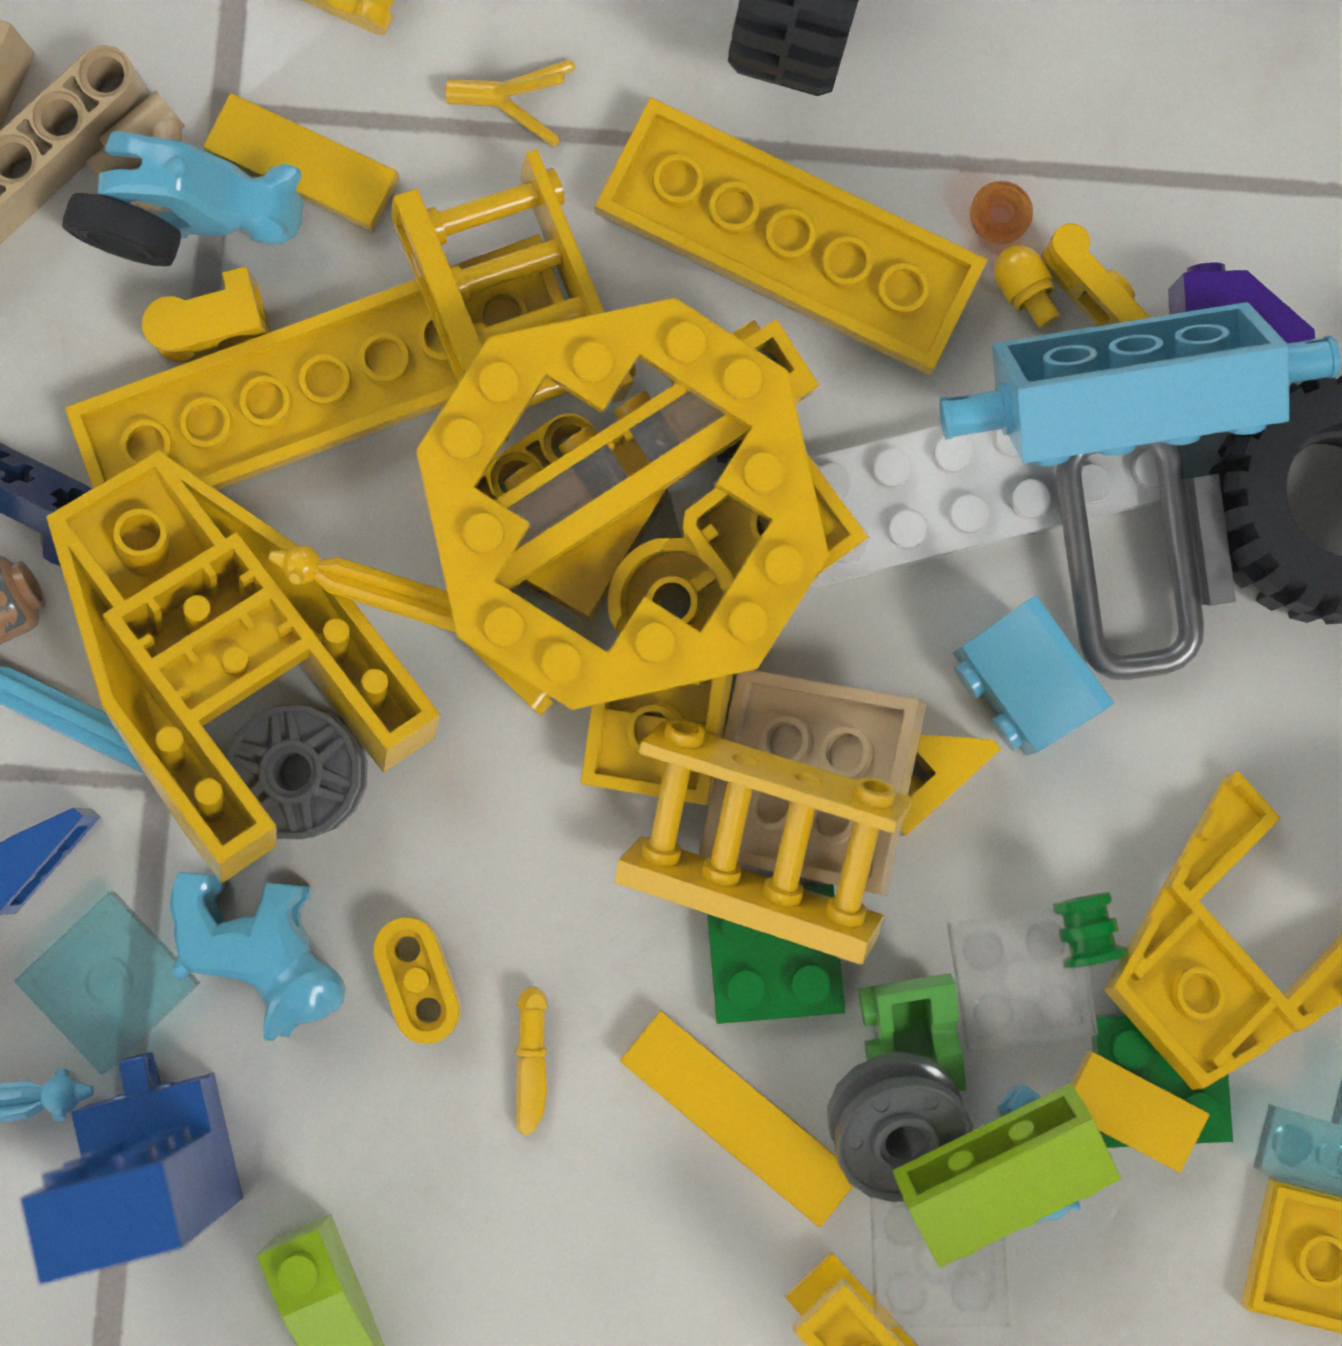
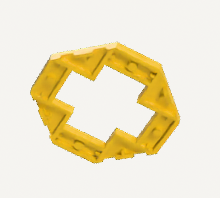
(591, 361)

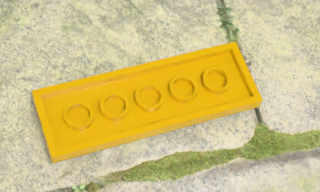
(790, 236)

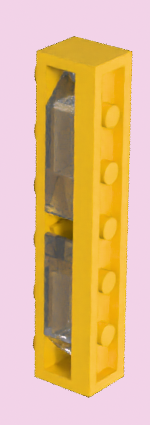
(629, 461)

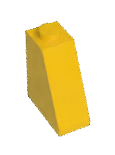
(584, 574)

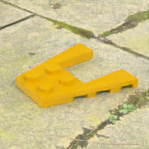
(1191, 980)

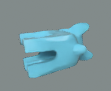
(205, 190)
(258, 949)

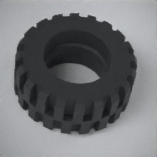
(791, 42)
(1258, 519)

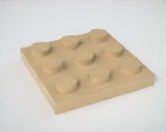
(830, 729)

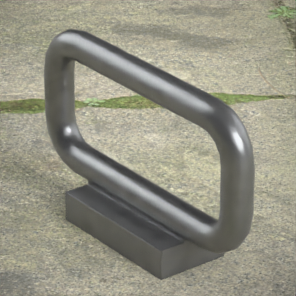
(1196, 557)

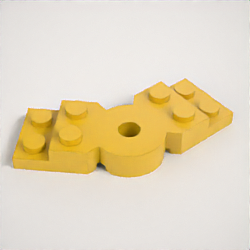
(705, 562)

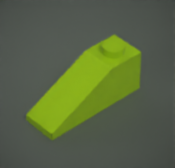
(318, 1288)

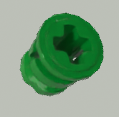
(1088, 930)

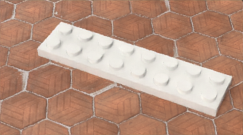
(954, 495)

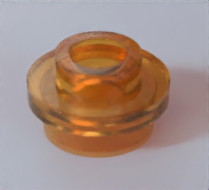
(1005, 195)

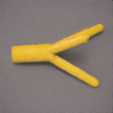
(499, 92)

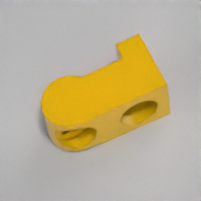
(207, 323)

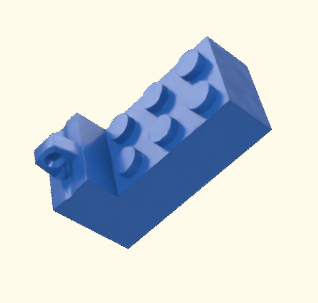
(146, 1179)

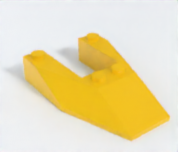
(197, 618)

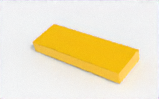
(330, 172)

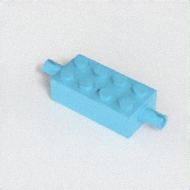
(1140, 384)

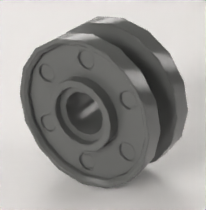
(335, 763)
(891, 1115)

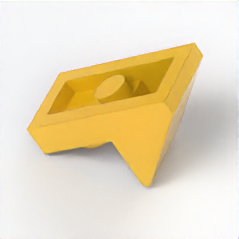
(949, 765)

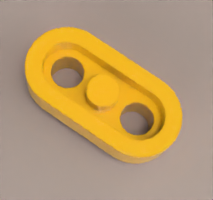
(413, 980)

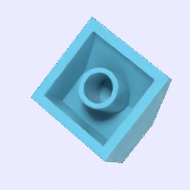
(1030, 678)

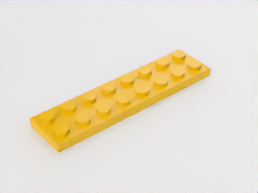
(295, 385)

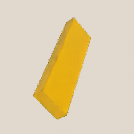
(738, 1117)

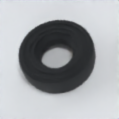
(121, 229)

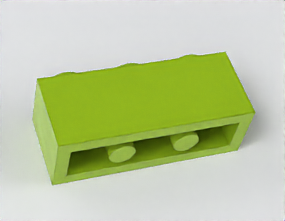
(1006, 1175)

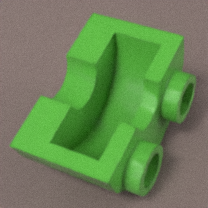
(915, 1019)

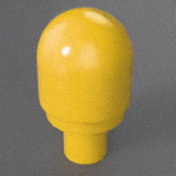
(1026, 283)

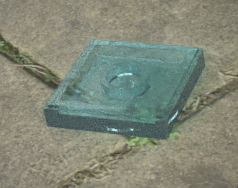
(106, 982)

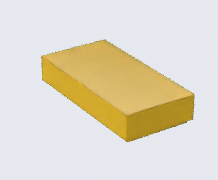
(1138, 1111)

